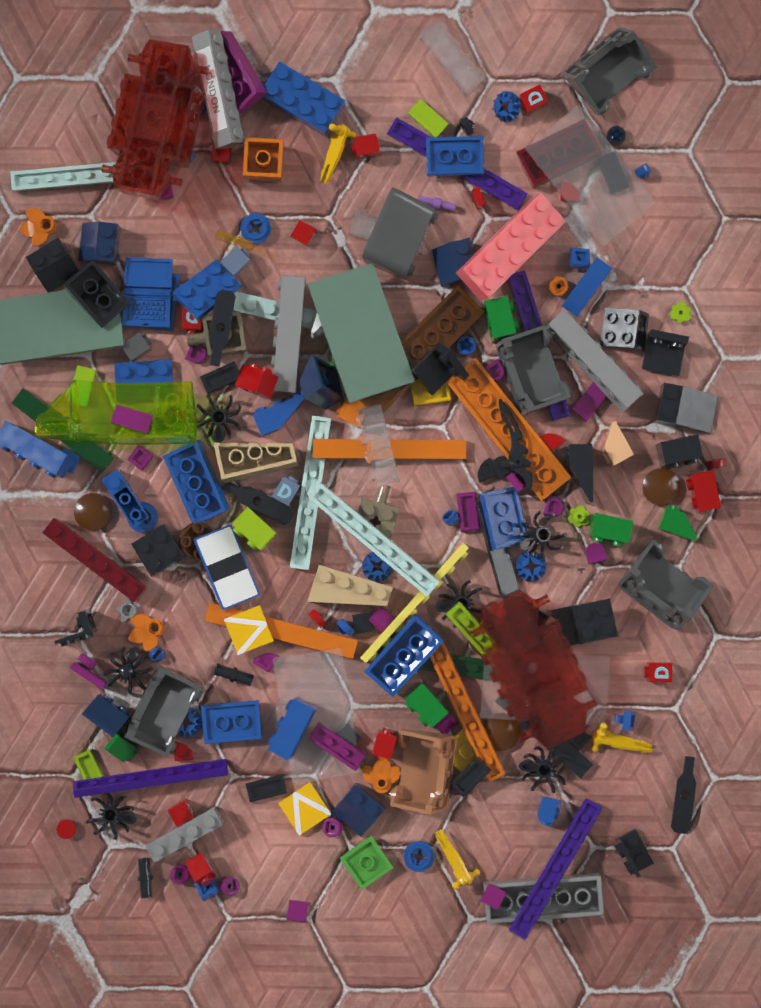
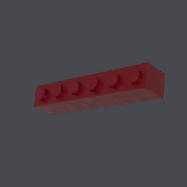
(95, 560)

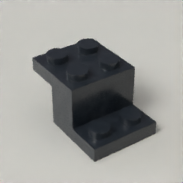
(587, 621)

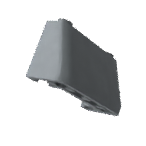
(609, 68)
(398, 234)
(531, 370)
(663, 587)
(162, 710)

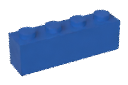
(34, 449)

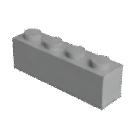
(184, 834)

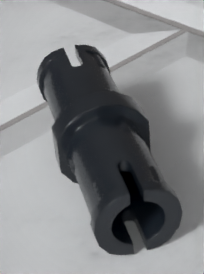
(233, 674)
(145, 877)

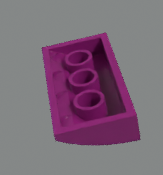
(245, 81)

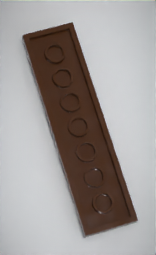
(443, 326)

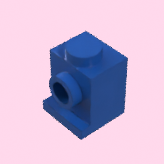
(548, 810)

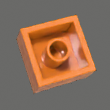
(263, 159)

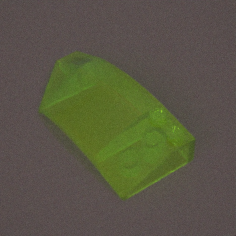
(88, 407)

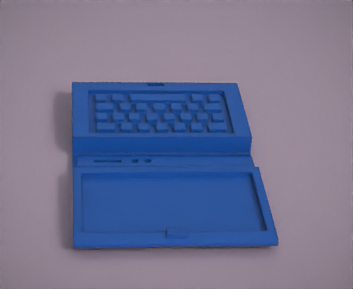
(149, 292)

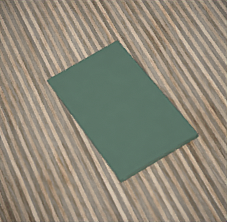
(51, 327)
(361, 333)

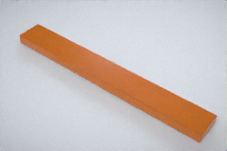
(400, 447)
(291, 632)
(466, 711)

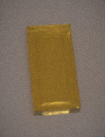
(234, 240)

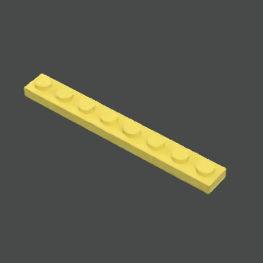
(409, 611)

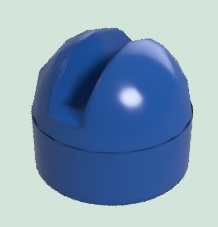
(643, 171)
(450, 517)
(160, 657)

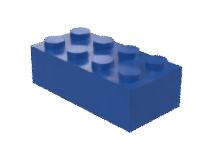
(302, 99)

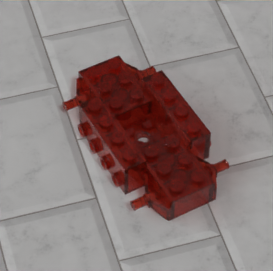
(148, 146)
(550, 691)

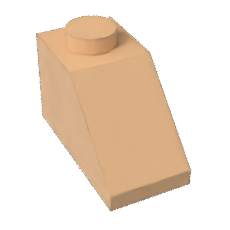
(616, 447)

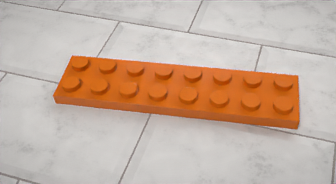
(481, 398)

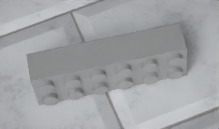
(574, 897)

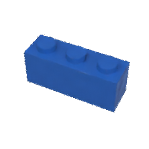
(292, 728)

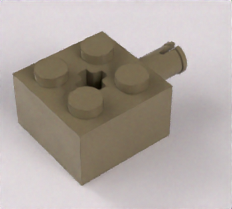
(236, 341)
(380, 508)

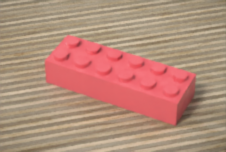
(511, 247)

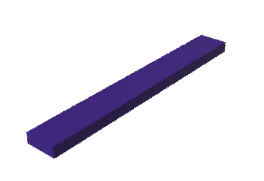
(488, 182)
(529, 320)
(150, 778)
(555, 869)

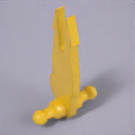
(335, 149)
(605, 737)
(461, 873)

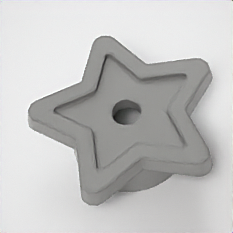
(123, 609)

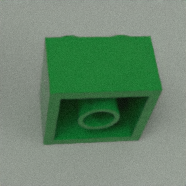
(499, 318)
(611, 529)
(426, 705)

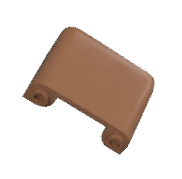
(424, 771)

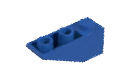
(275, 417)
(125, 498)

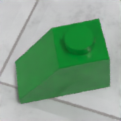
(676, 523)
(121, 747)

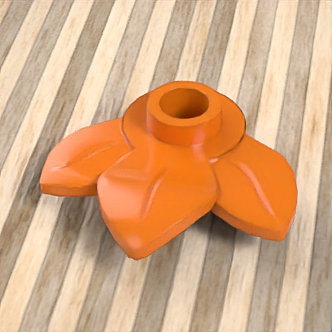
(35, 226)
(143, 631)
(381, 772)

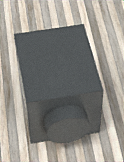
(137, 346)

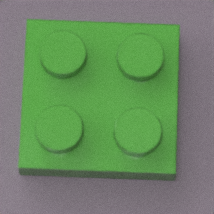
(366, 862)

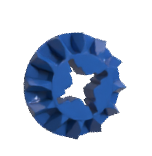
(513, 108)
(256, 219)
(152, 521)
(524, 573)
(377, 575)
(192, 729)
(424, 864)

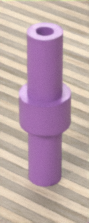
(437, 203)

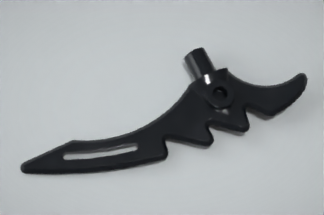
(516, 460)

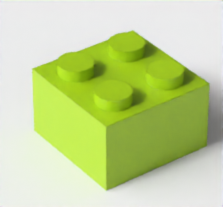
(253, 528)

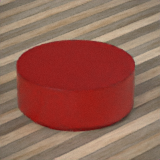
(716, 463)
(317, 619)
(66, 829)

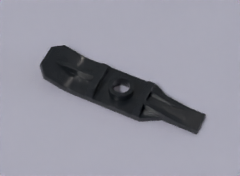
(221, 316)
(269, 507)
(684, 806)

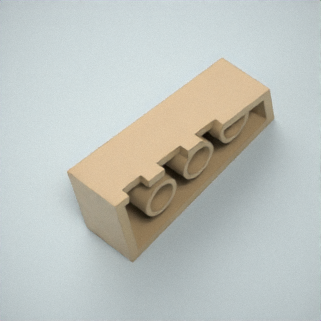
(253, 459)
(344, 588)

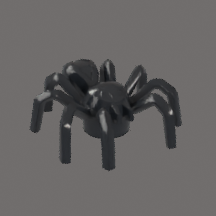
(219, 417)
(540, 536)
(445, 605)
(127, 670)
(544, 767)
(112, 814)

